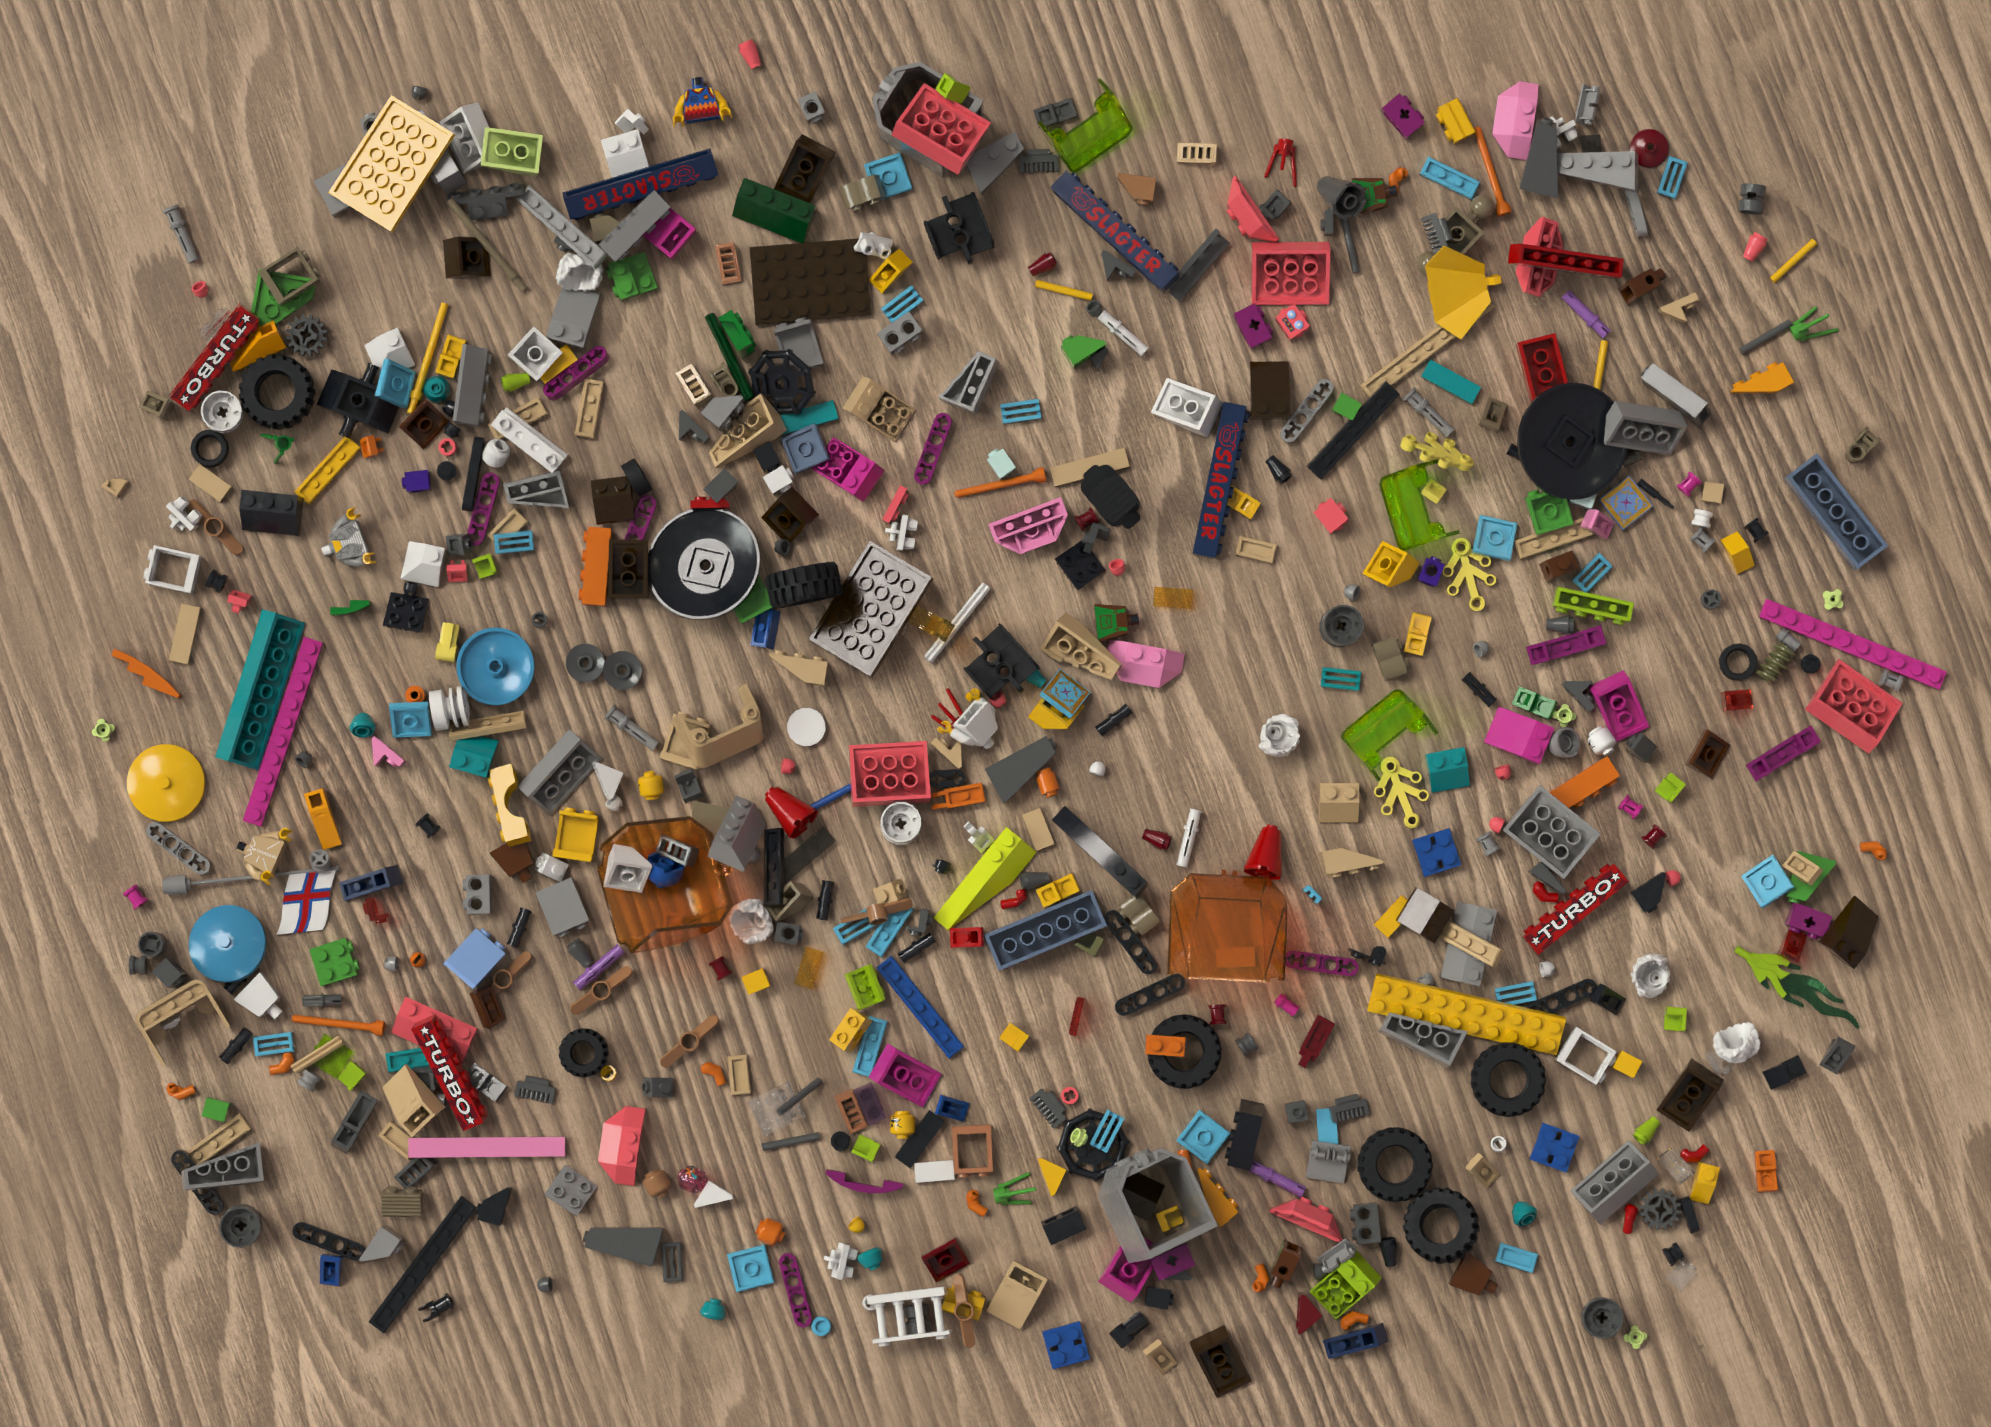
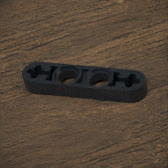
(473, 474)
(1127, 944)
(1560, 996)
(1151, 997)
(216, 1198)
(329, 1239)

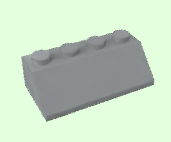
(471, 386)
(1643, 427)
(559, 772)
(738, 834)
(1459, 964)
(1614, 1182)

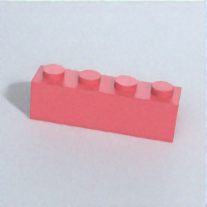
(413, 1011)

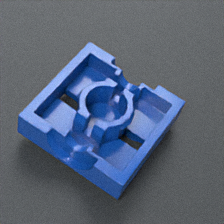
(1431, 854)
(1549, 1145)
(1064, 1340)

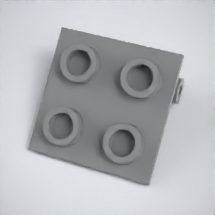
(1328, 1161)
(570, 1190)

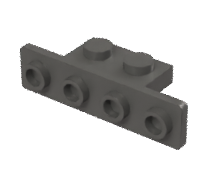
(487, 202)

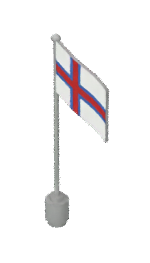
(304, 898)

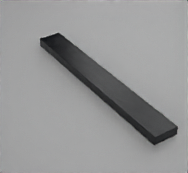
(422, 1264)

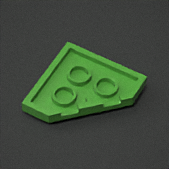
(267, 307)

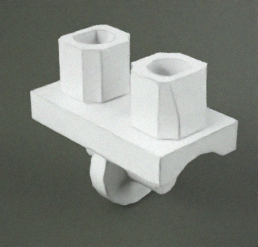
(1567, 129)
(874, 245)
(188, 520)
(905, 524)
(838, 1259)

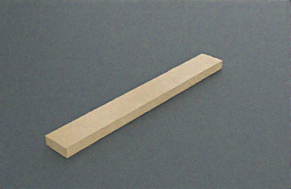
(1412, 357)

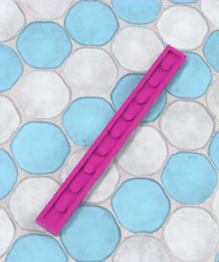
(1852, 644)
(283, 731)

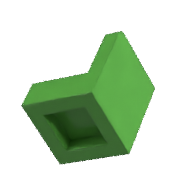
(1346, 406)
(215, 1109)

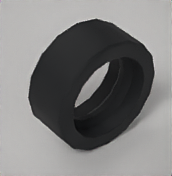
(195, 451)
(636, 477)
(1752, 661)

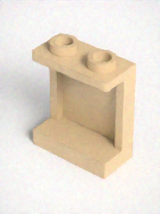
(674, 748)

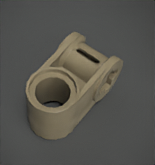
(723, 378)
(1863, 443)

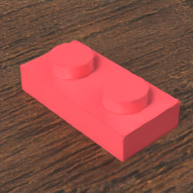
(899, 498)

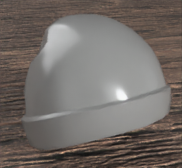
(1564, 743)

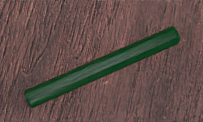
(729, 356)

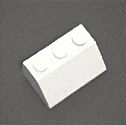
(469, 127)

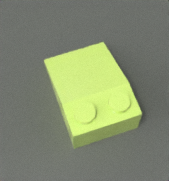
(511, 151)

